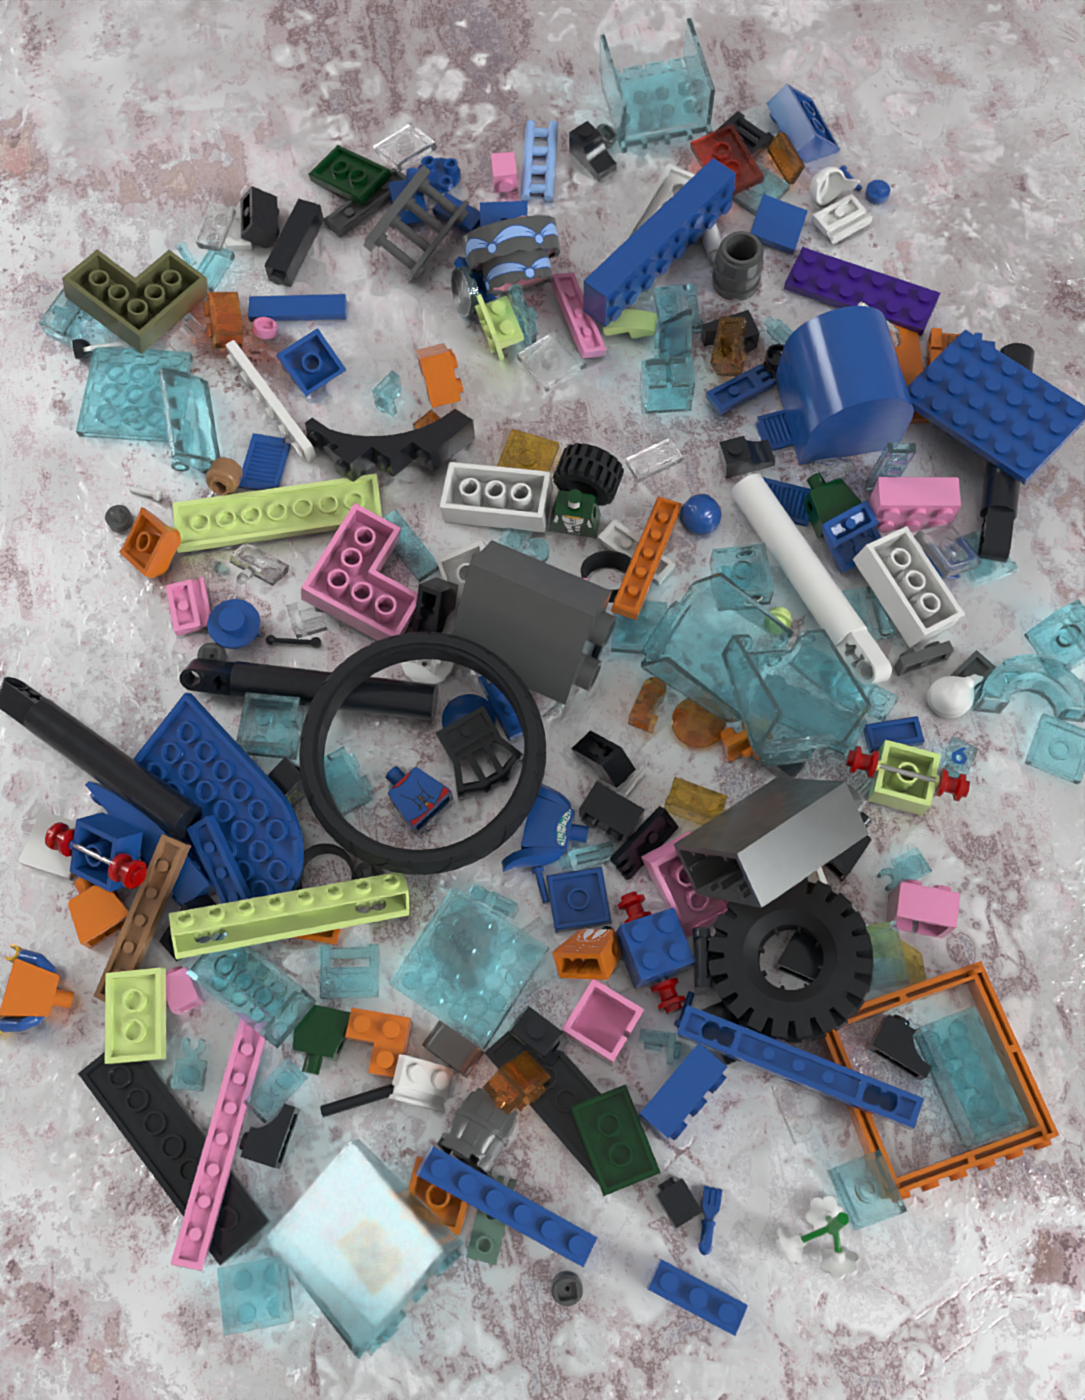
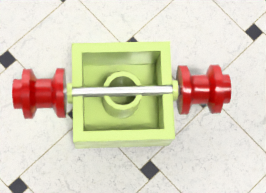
(905, 776)

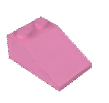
(677, 891)

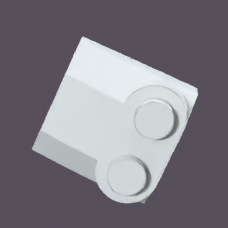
(456, 564)

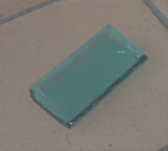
(189, 419)

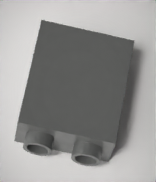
(535, 619)
(772, 839)

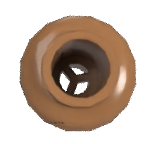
(224, 476)

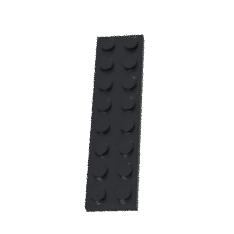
(170, 1146)

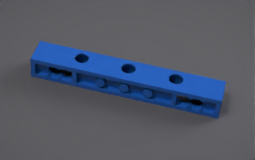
(801, 1067)

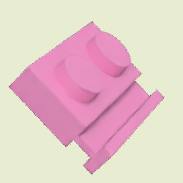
(189, 605)

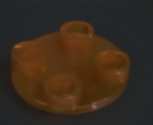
(696, 725)

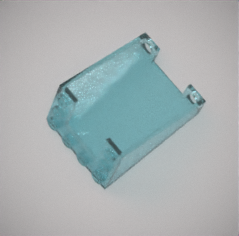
(363, 1247)

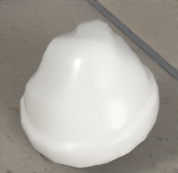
(828, 184)
(952, 695)

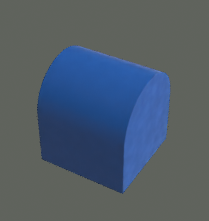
(843, 385)

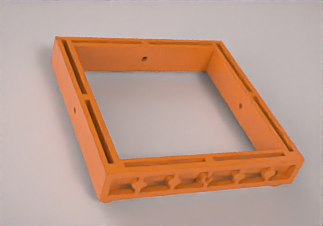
(1015, 1065)

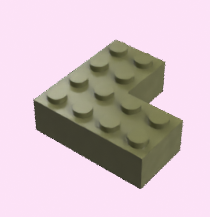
(138, 307)

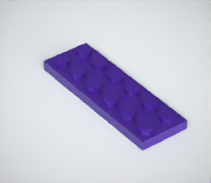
(849, 284)

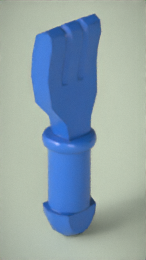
(710, 1206)

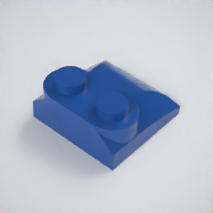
(311, 362)

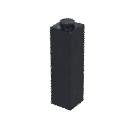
(294, 243)

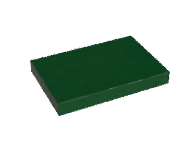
(350, 175)
(614, 1140)

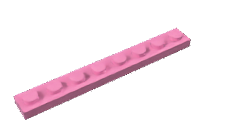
(219, 1150)

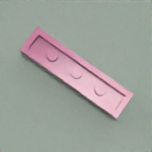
(580, 324)

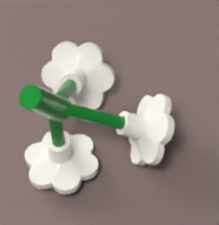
(825, 1218)

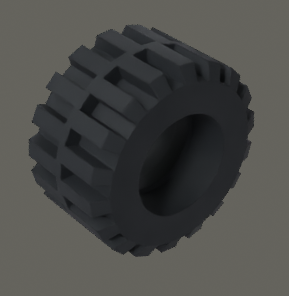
(589, 471)

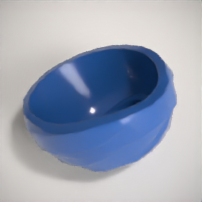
(700, 514)

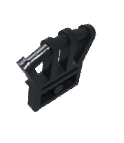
(468, 736)

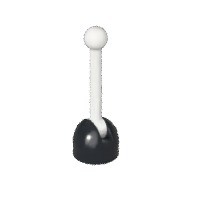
(83, 349)

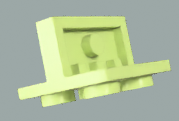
(499, 324)

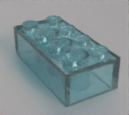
(253, 990)
(969, 1077)

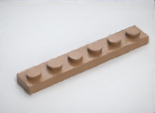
(146, 909)

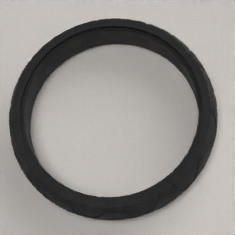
(386, 654)

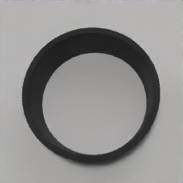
(605, 559)
(326, 848)

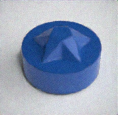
(877, 192)

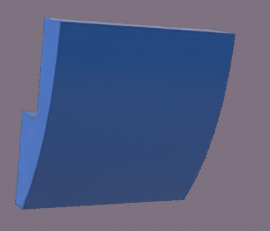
(850, 534)

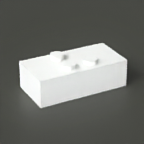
(496, 496)
(908, 586)

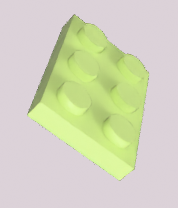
(135, 1016)

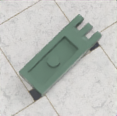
(487, 1233)

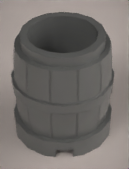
(738, 266)
(478, 1132)

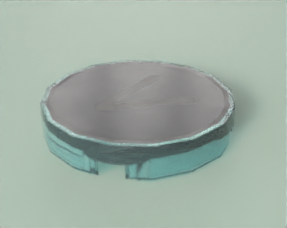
(464, 291)

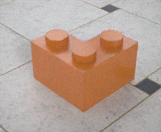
(437, 370)
(386, 1033)

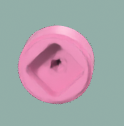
(264, 328)

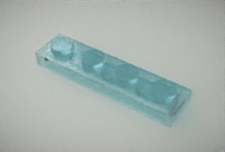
(891, 462)

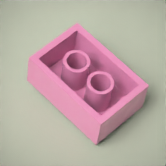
(914, 502)

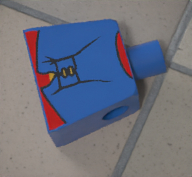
(417, 796)

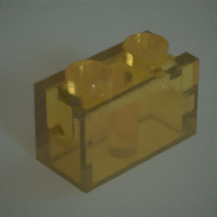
(694, 802)

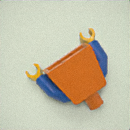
(30, 991)

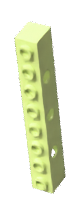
(288, 914)

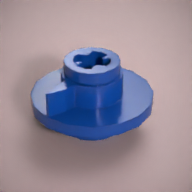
(234, 624)

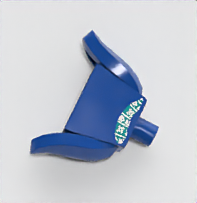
(546, 832)

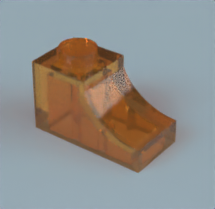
(729, 348)

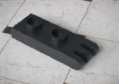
(646, 838)

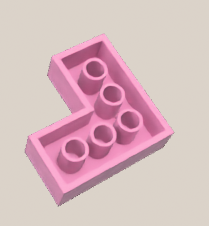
(349, 578)

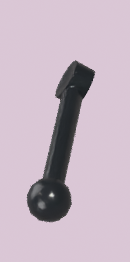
(315, 642)

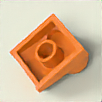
(150, 544)

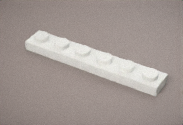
(274, 408)

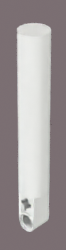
(811, 580)

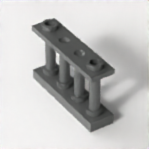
(392, 219)

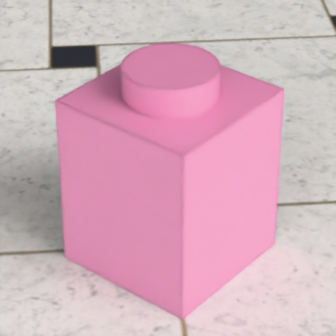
(504, 172)
(182, 991)

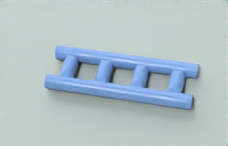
(548, 169)

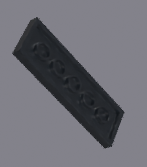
(563, 1089)

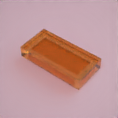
(786, 158)

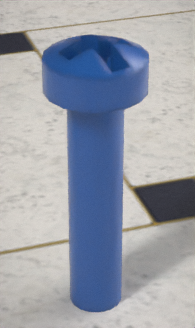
(847, 175)
(541, 884)
(689, 998)

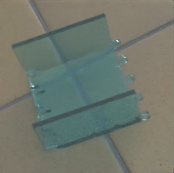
(660, 99)

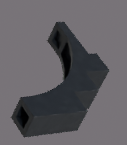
(392, 453)

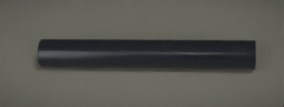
(356, 1100)

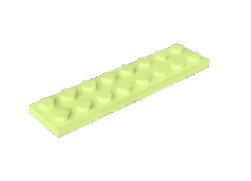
(272, 512)

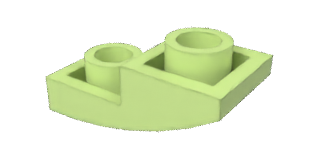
(636, 322)

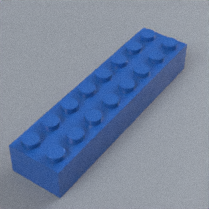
(658, 243)

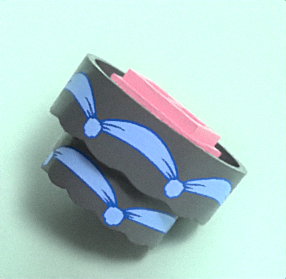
(513, 252)

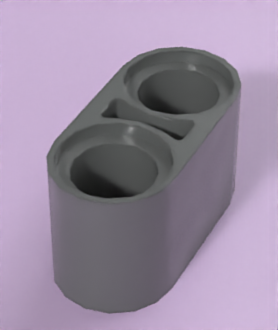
(452, 1048)

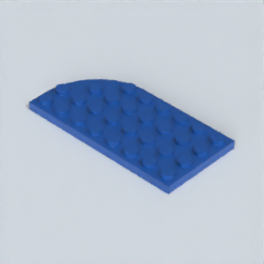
(221, 778)

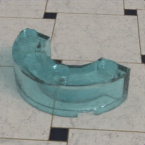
(1036, 675)

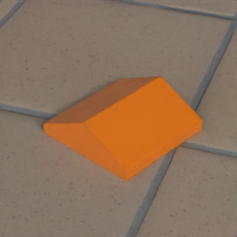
(443, 1204)

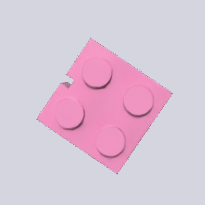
(932, 907)
(602, 1021)

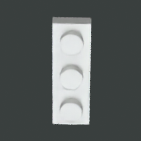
(620, 539)

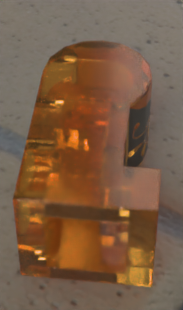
(650, 696)

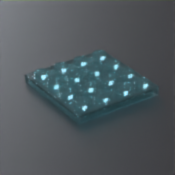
(126, 394)
(469, 967)

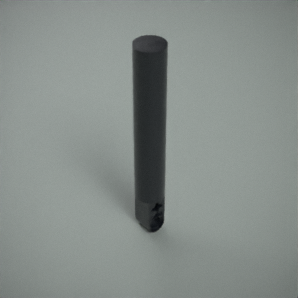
(1000, 489)
(372, 696)
(99, 758)

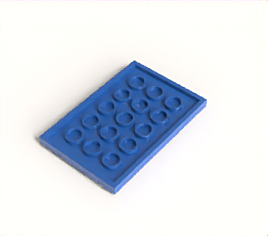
(995, 406)

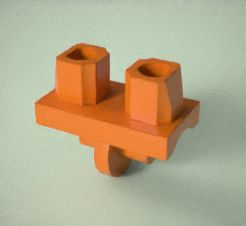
(737, 744)

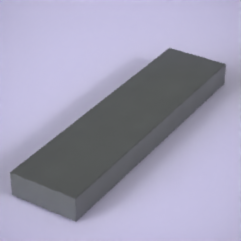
(352, 213)

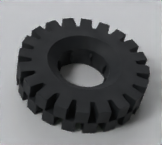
(804, 1011)

